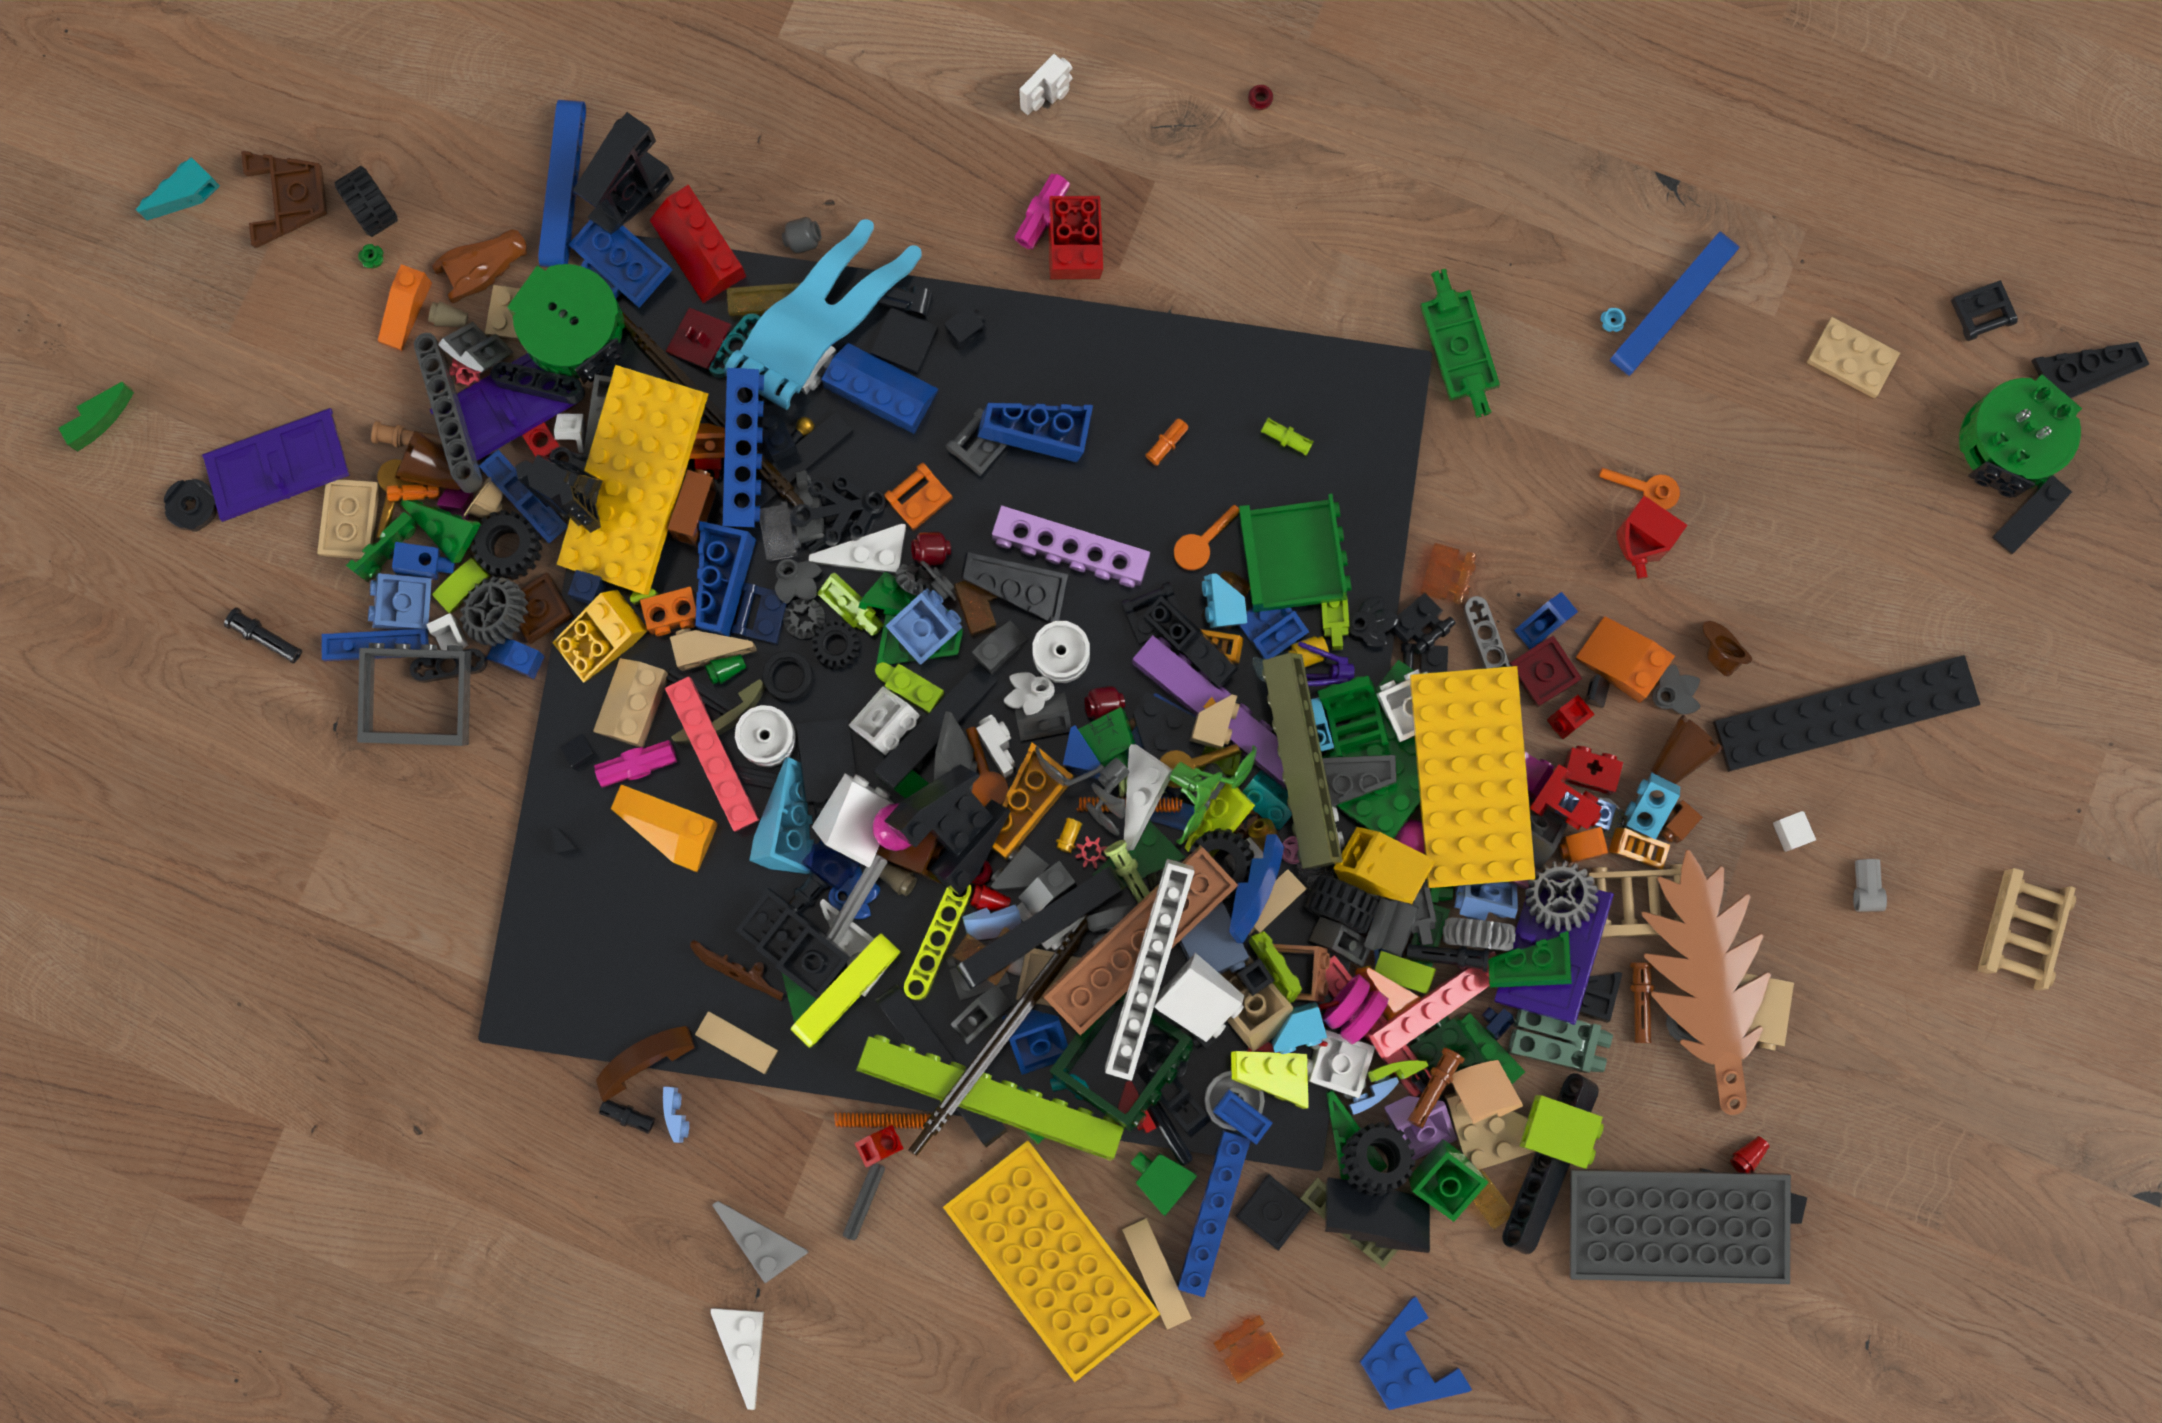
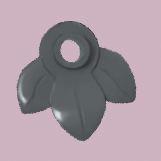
(797, 583)
(941, 583)
(1679, 689)

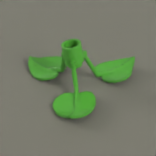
(1190, 780)

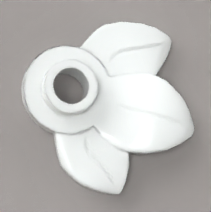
(1027, 693)

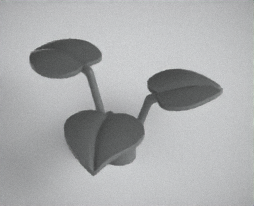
(1109, 778)

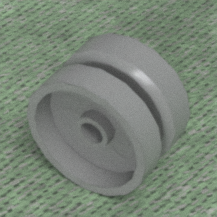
(1217, 1089)

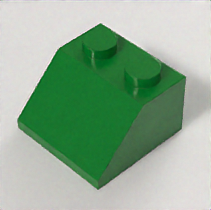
(1447, 1180)

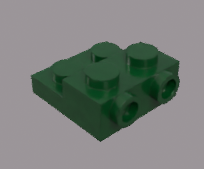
(1450, 1035)

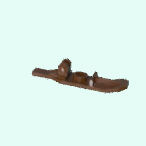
(736, 971)

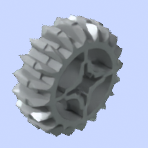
(1554, 904)
(1479, 934)

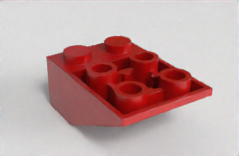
(1075, 237)

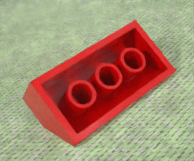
(696, 244)

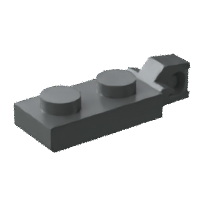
(815, 528)
(1425, 917)

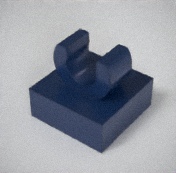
(1498, 1023)

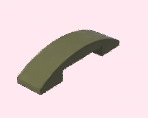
(750, 697)
(1316, 1199)

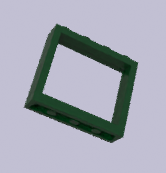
(1151, 1093)

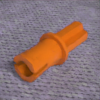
(1167, 441)

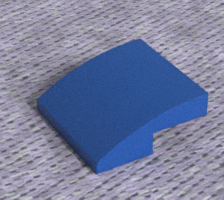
(1273, 630)

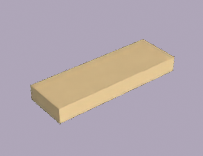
(736, 1042)

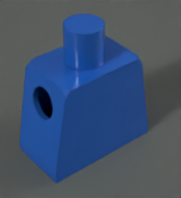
(409, 561)

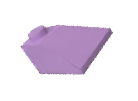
(1422, 1140)

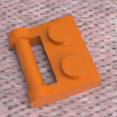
(921, 504)

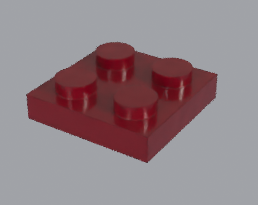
(1545, 671)

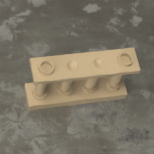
(1630, 925)
(2000, 934)

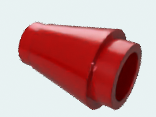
(988, 898)
(1750, 1155)

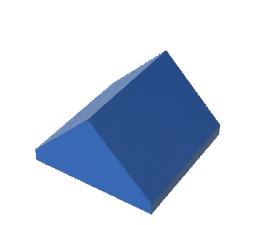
(1078, 755)

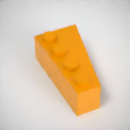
(1028, 801)

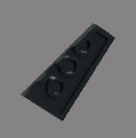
(2091, 368)
(1022, 585)

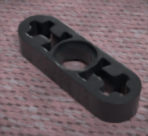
(431, 676)

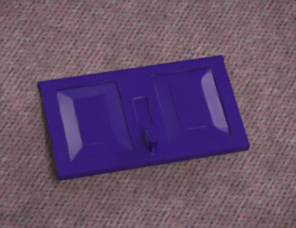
(501, 415)
(275, 465)
(1560, 1000)

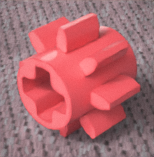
(463, 376)
(1088, 845)

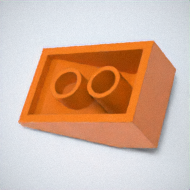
(1625, 658)

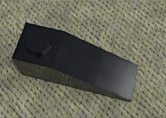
(2032, 513)

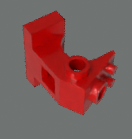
(1585, 812)

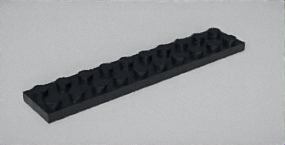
(1846, 713)

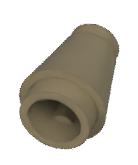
(446, 315)
(898, 879)

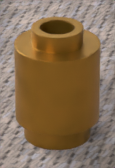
(1259, 830)

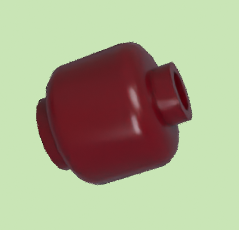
(930, 548)
(1103, 701)

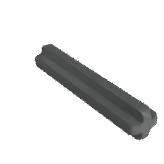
(863, 1201)

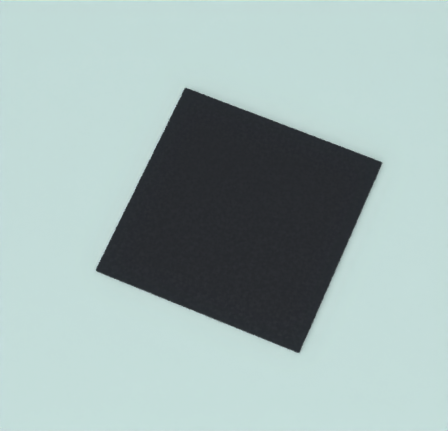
(603, 936)

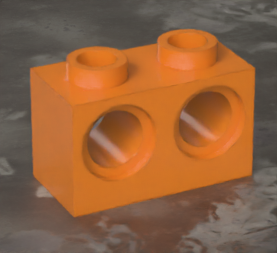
(670, 604)

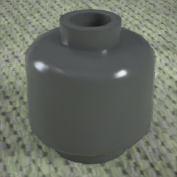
(801, 235)

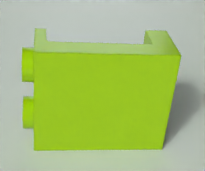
(1562, 1131)

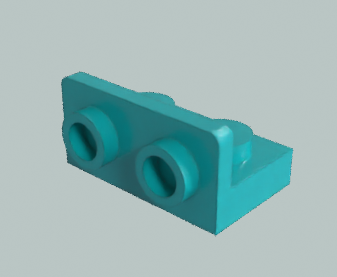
(1269, 799)

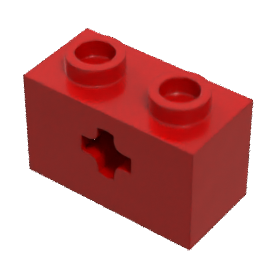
(1603, 780)

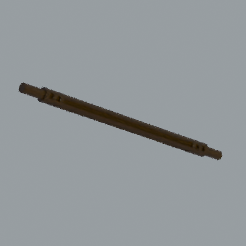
(710, 411)
(1000, 1037)

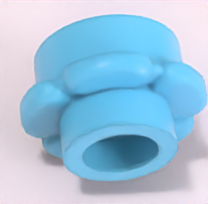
(1619, 318)

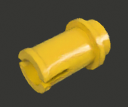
(1068, 835)

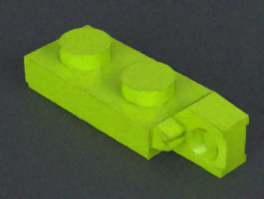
(846, 602)
(1335, 622)
(1275, 963)

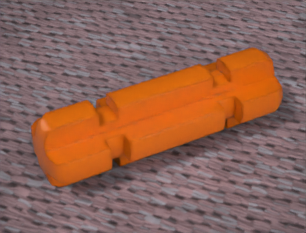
(412, 492)

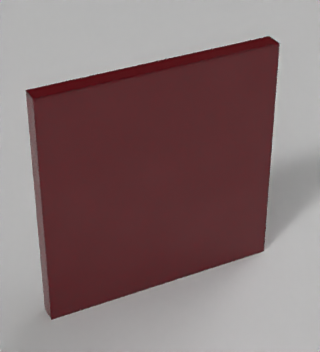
(698, 338)

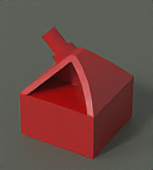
(1648, 534)

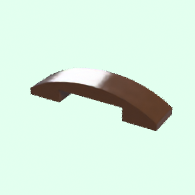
(640, 1056)

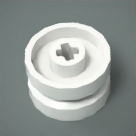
(1061, 667)
(768, 721)

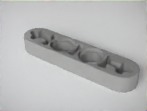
(1494, 642)

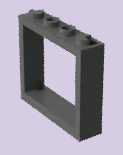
(366, 695)

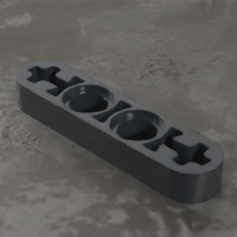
(536, 385)

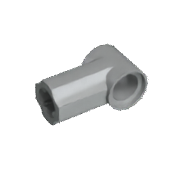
(1869, 894)

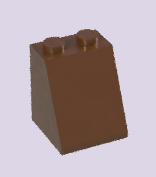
(916, 859)

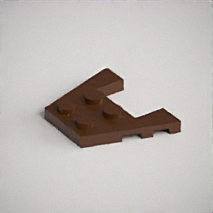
(296, 194)

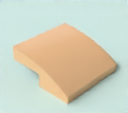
(1485, 1091)

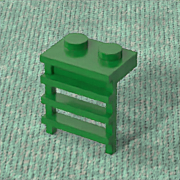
(1350, 701)

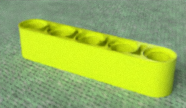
(937, 952)
(845, 990)

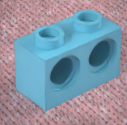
(1658, 808)

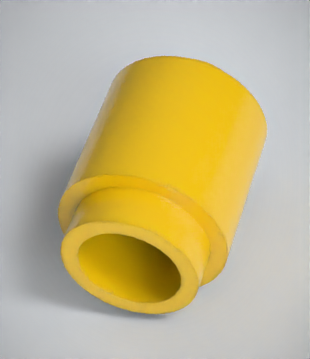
(1309, 657)

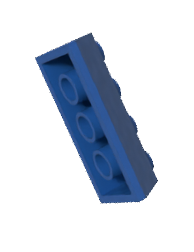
(879, 387)

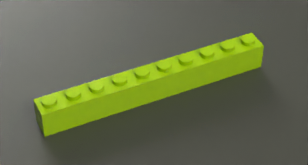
(991, 1098)

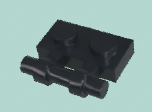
(1417, 617)

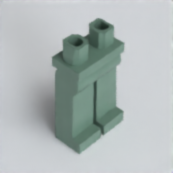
(1575, 1053)

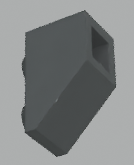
(1020, 872)

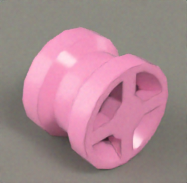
(1292, 846)

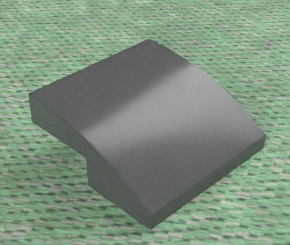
(474, 348)

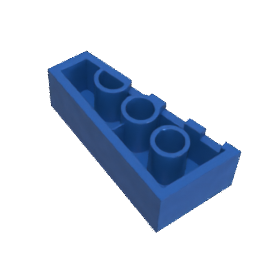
(1038, 428)
(721, 575)

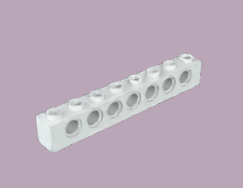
(1149, 969)

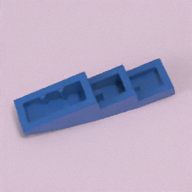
(505, 478)
(1253, 896)

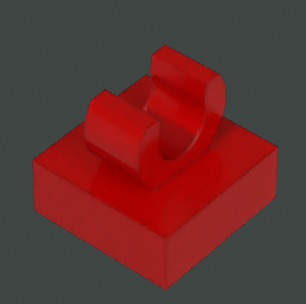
(710, 463)

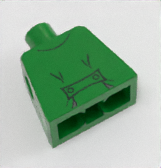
(1109, 737)

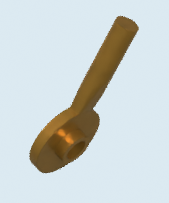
(386, 478)
(1172, 758)

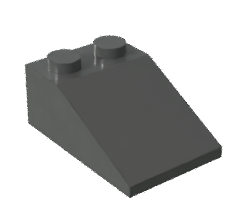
(953, 749)

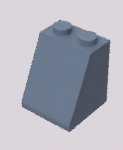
(1215, 943)

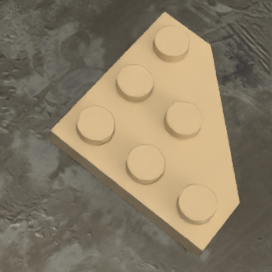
(1490, 1139)

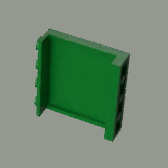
(1294, 555)

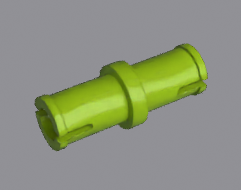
(1287, 436)

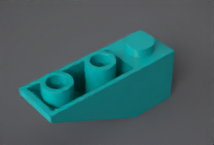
(182, 190)

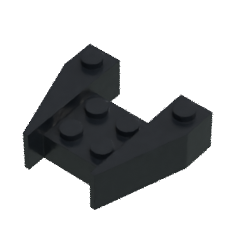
(623, 175)
(957, 822)

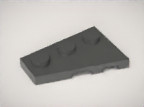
(1358, 776)

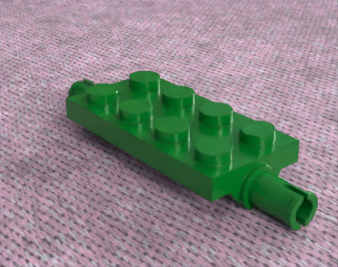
(1460, 344)

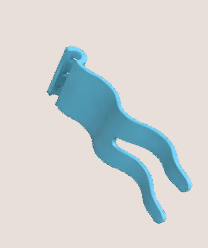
(803, 326)

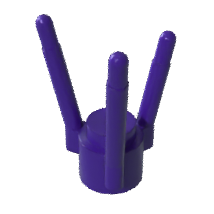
(1338, 673)

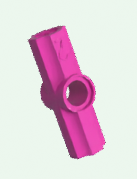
(1038, 212)
(635, 763)

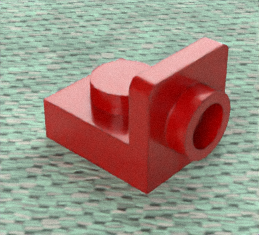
(1570, 717)

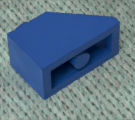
(1546, 620)
(517, 657)

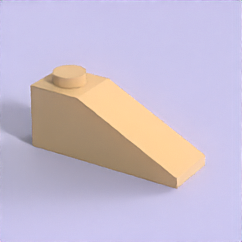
(698, 648)

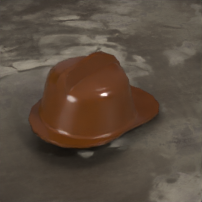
(1724, 649)

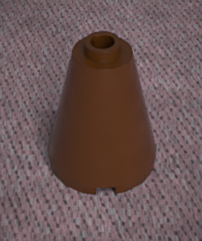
(425, 464)
(1684, 751)

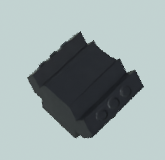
(563, 488)

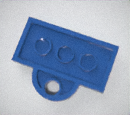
(621, 261)

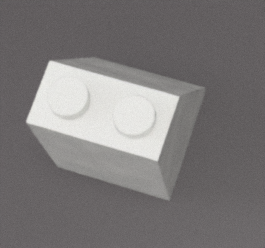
(849, 817)
(1200, 999)

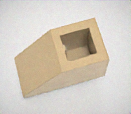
(1213, 723)

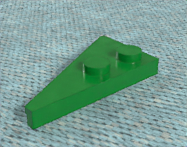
(446, 530)
(887, 595)
(1343, 1128)

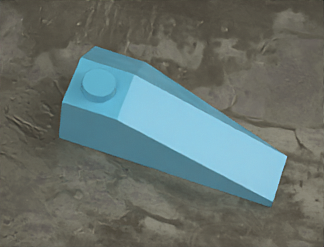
(784, 829)

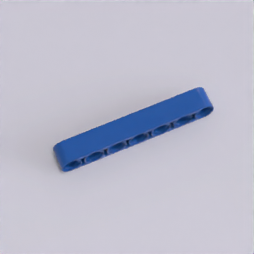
(561, 180)
(1674, 303)

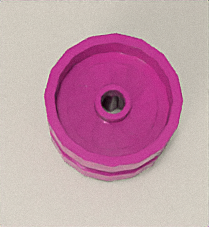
(1356, 1009)

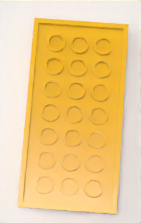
(642, 460)
(1472, 776)
(1051, 1261)

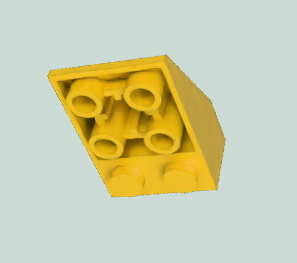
(600, 634)
(1383, 866)

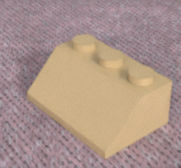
(631, 702)
(1261, 1013)

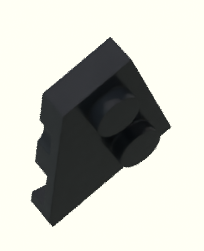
(1600, 996)

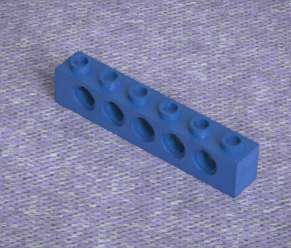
(733, 514)
(1213, 1213)

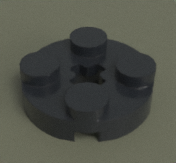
(176, 508)

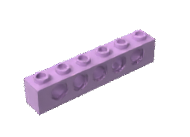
(1011, 519)

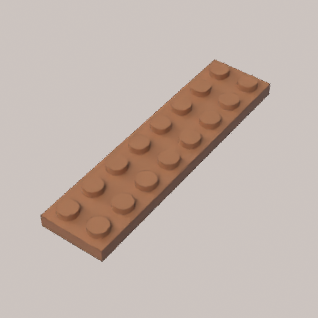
(1108, 966)

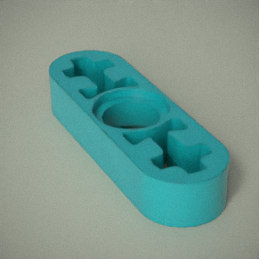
(733, 335)

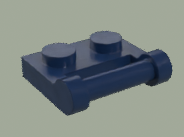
(768, 618)

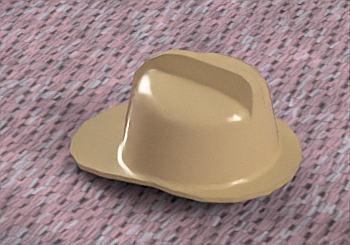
(486, 501)

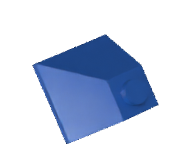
(1038, 1041)

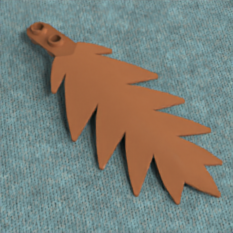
(1718, 1011)

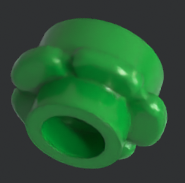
(373, 262)

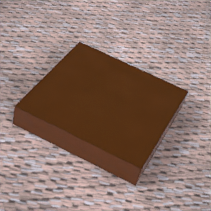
(544, 607)

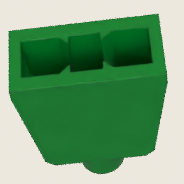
(1162, 1180)

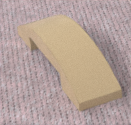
(1156, 1273)

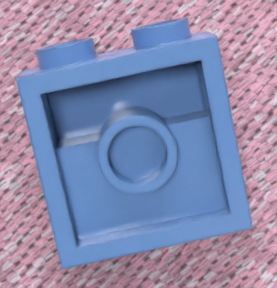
(400, 602)
(924, 625)
(1479, 899)

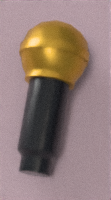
(803, 427)

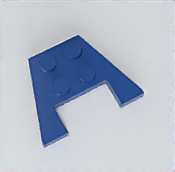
(1399, 1370)

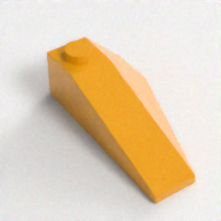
(670, 828)

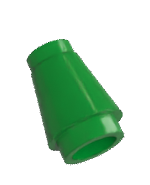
(724, 668)

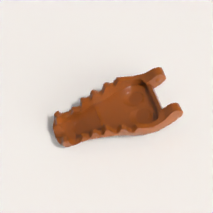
(477, 265)

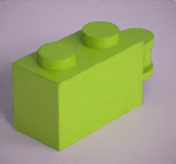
(910, 686)

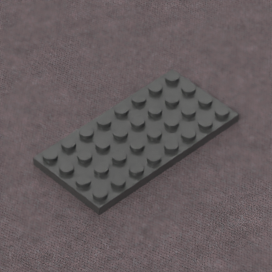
(1680, 1226)

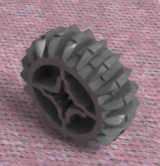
(489, 606)

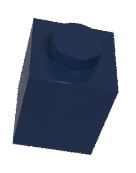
(586, 587)

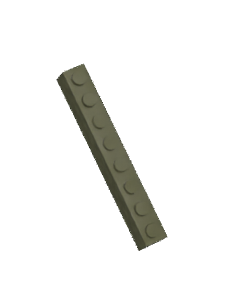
(1301, 761)

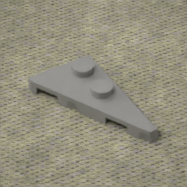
(764, 1248)

